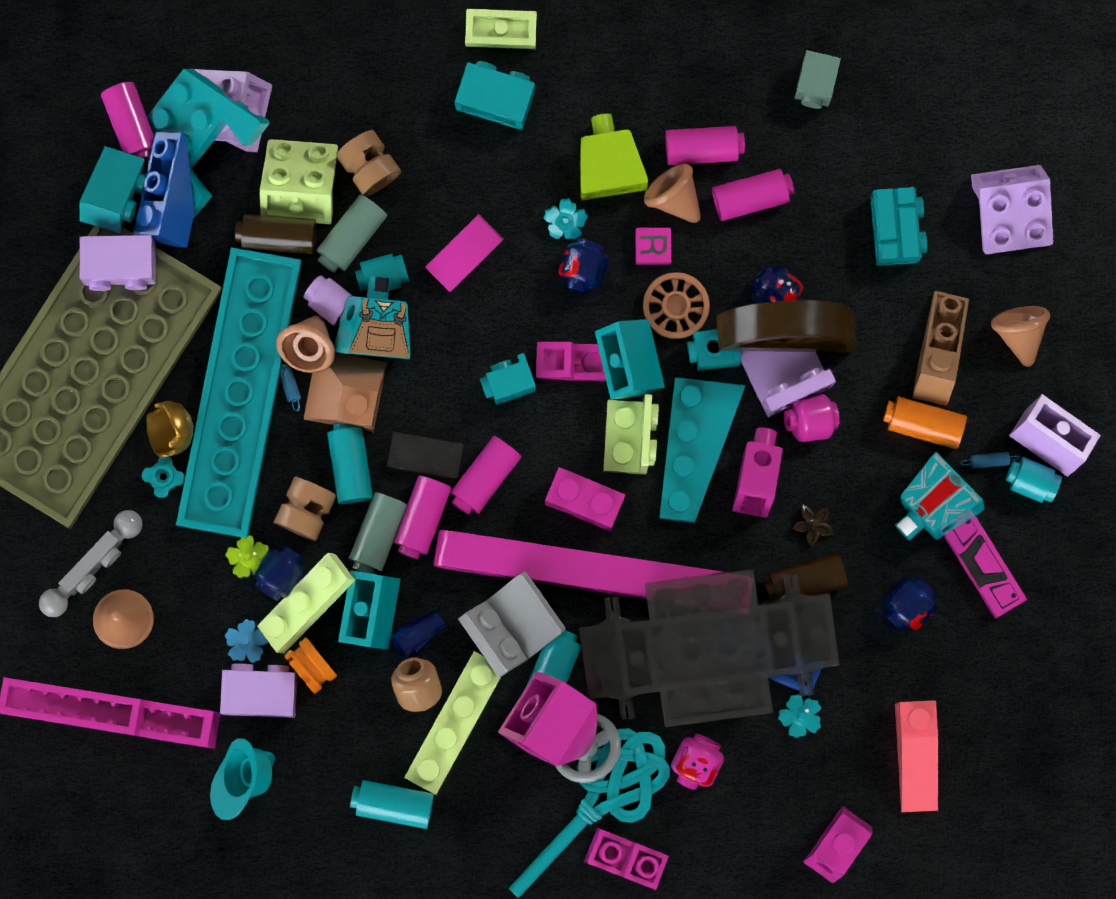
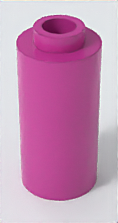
(129, 119)
(703, 145)
(752, 194)
(484, 476)
(421, 517)

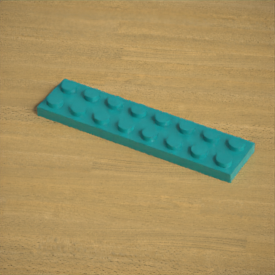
(238, 393)

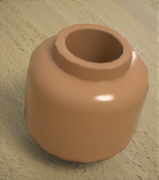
(416, 684)

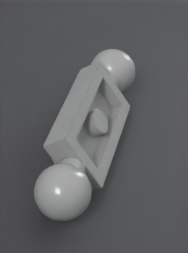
(104, 553)

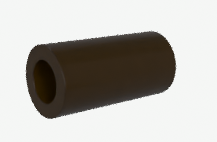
(276, 234)
(814, 577)

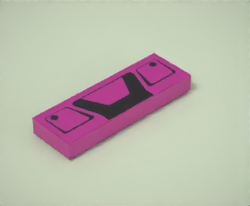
(985, 567)

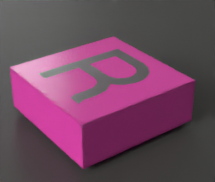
(653, 246)

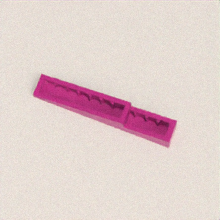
(109, 713)

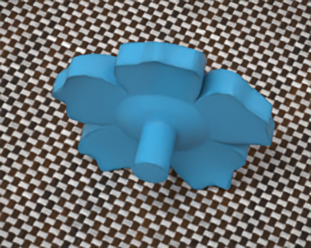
(246, 642)

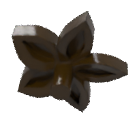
(813, 525)

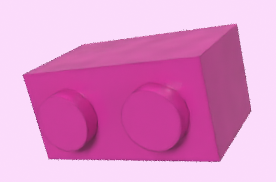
(584, 499)

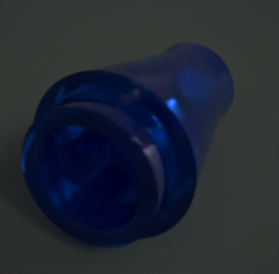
(416, 635)

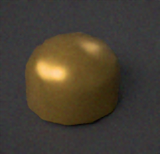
(169, 429)

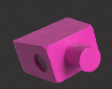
(758, 474)
(839, 845)

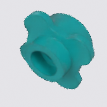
(173, 479)

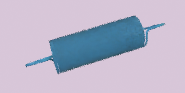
(289, 383)
(990, 460)

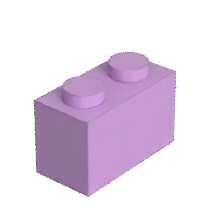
(117, 261)
(1055, 435)
(258, 692)

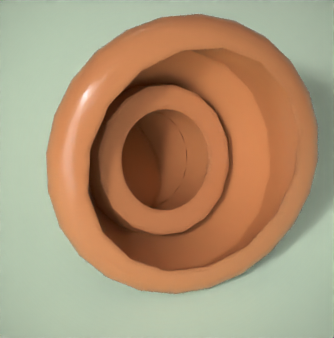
(675, 193)
(1022, 330)
(306, 345)
(123, 619)

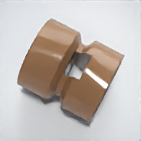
(366, 160)
(297, 519)

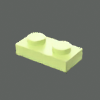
(500, 28)

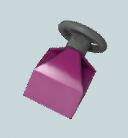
(561, 726)

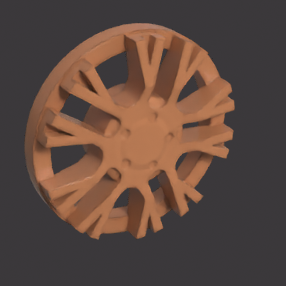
(676, 305)

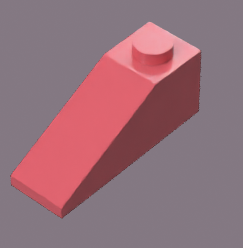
(917, 755)

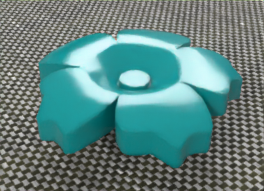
(565, 220)
(800, 716)

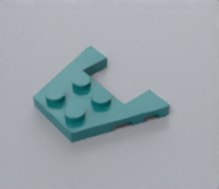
(201, 112)

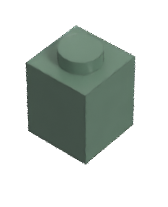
(817, 79)

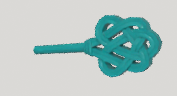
(646, 765)

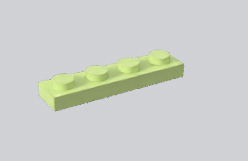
(453, 724)

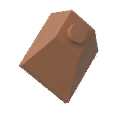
(346, 392)

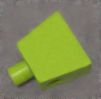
(609, 161)

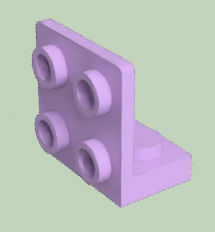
(243, 87)
(1014, 209)
(785, 377)

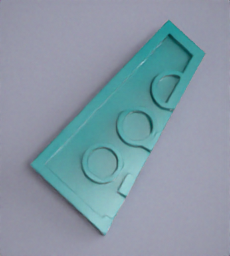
(696, 437)

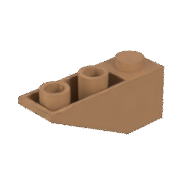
(941, 349)

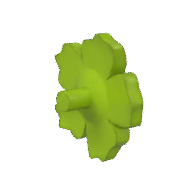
(246, 557)

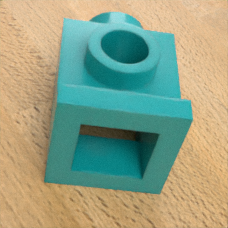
(706, 360)
(508, 380)

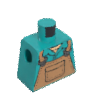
(374, 324)

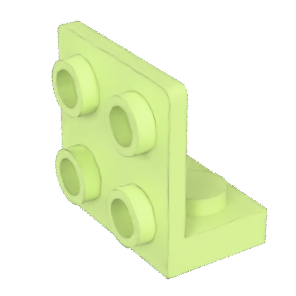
(298, 180)
(628, 436)

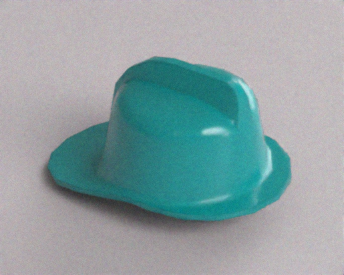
(241, 776)

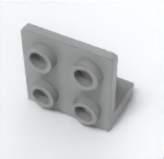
(512, 624)

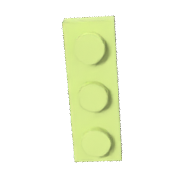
(306, 603)

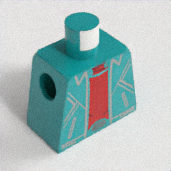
(937, 501)

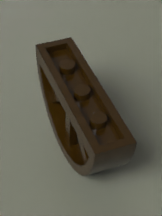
(788, 327)

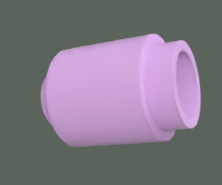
(327, 299)

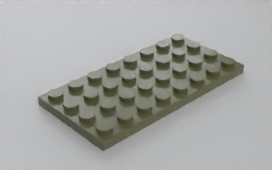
(89, 378)

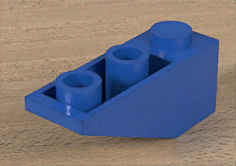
(167, 196)

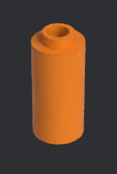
(925, 422)

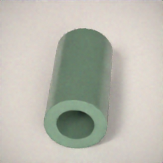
(350, 234)
(377, 533)

